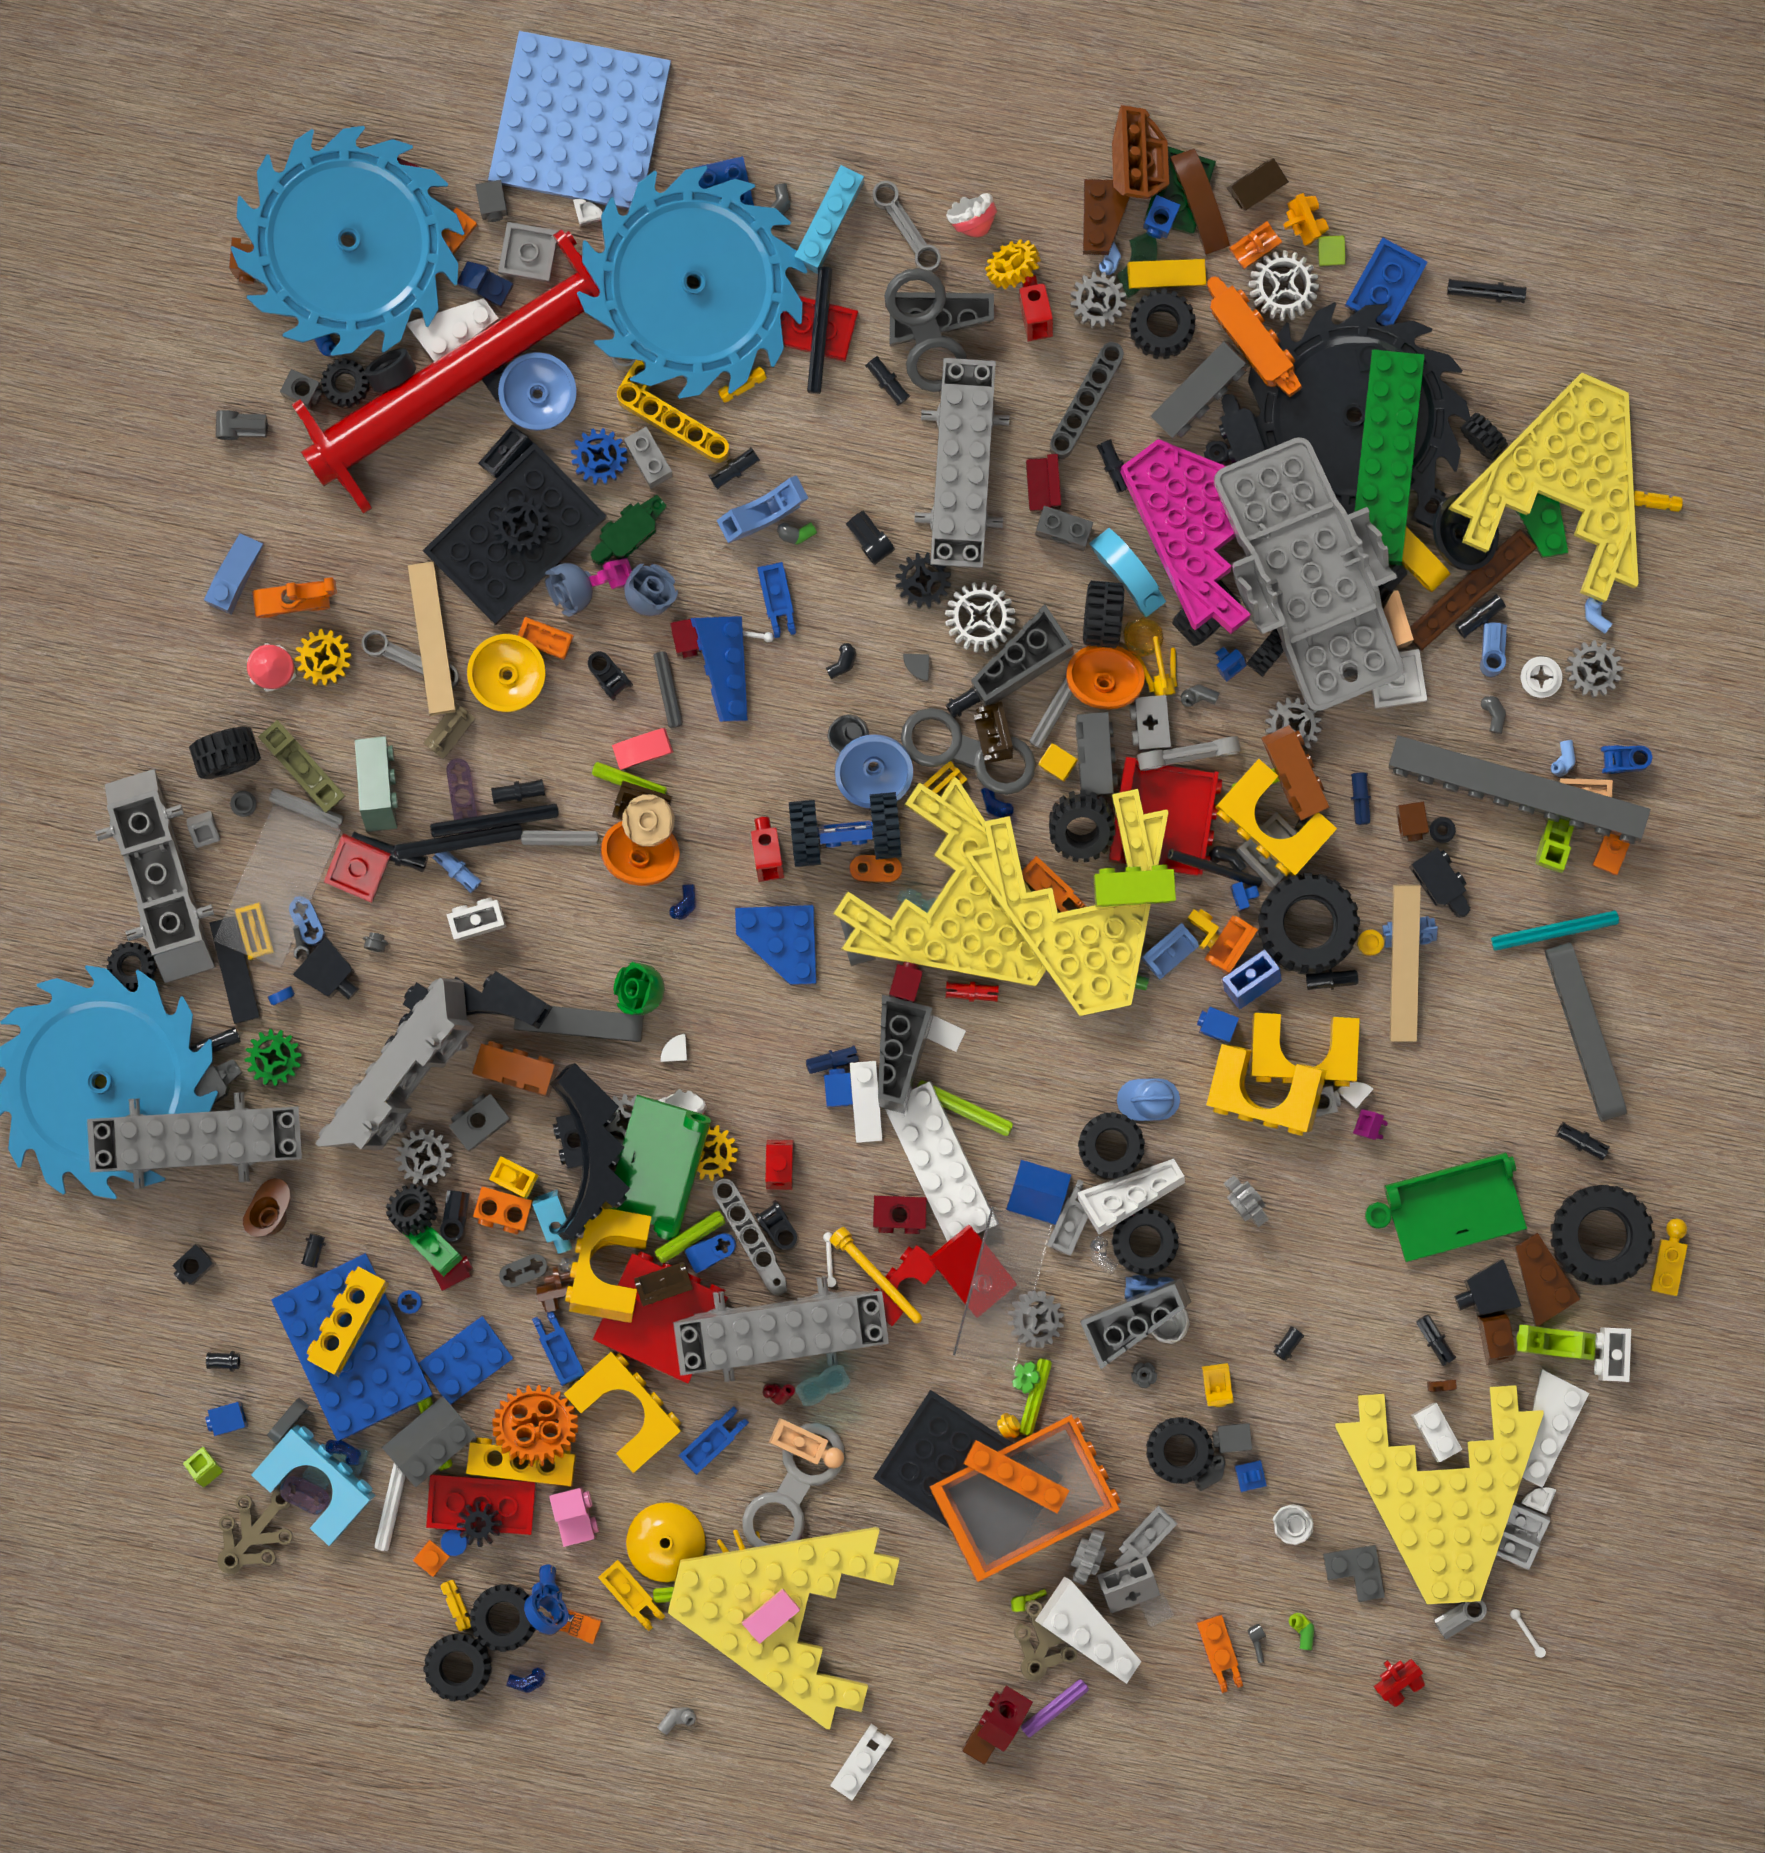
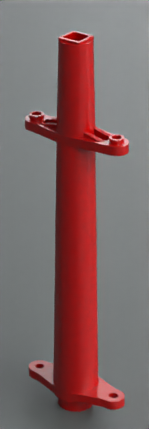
(443, 380)

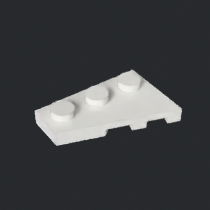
(453, 327)

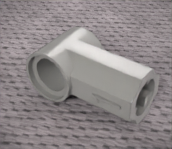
(1458, 1619)

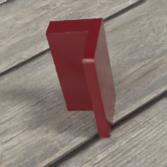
(1043, 483)

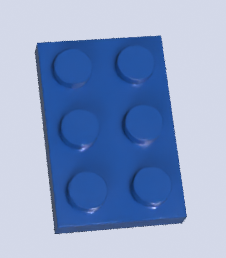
(1387, 281)
(466, 1360)

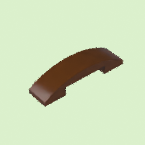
(1201, 201)

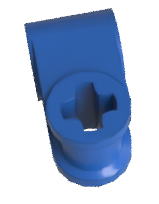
(1624, 759)
(706, 1253)

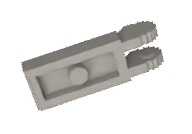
(1069, 1224)

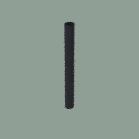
(1214, 868)

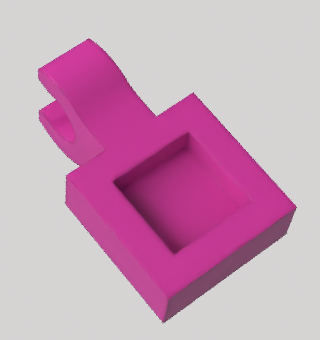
(614, 572)

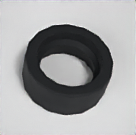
(390, 370)

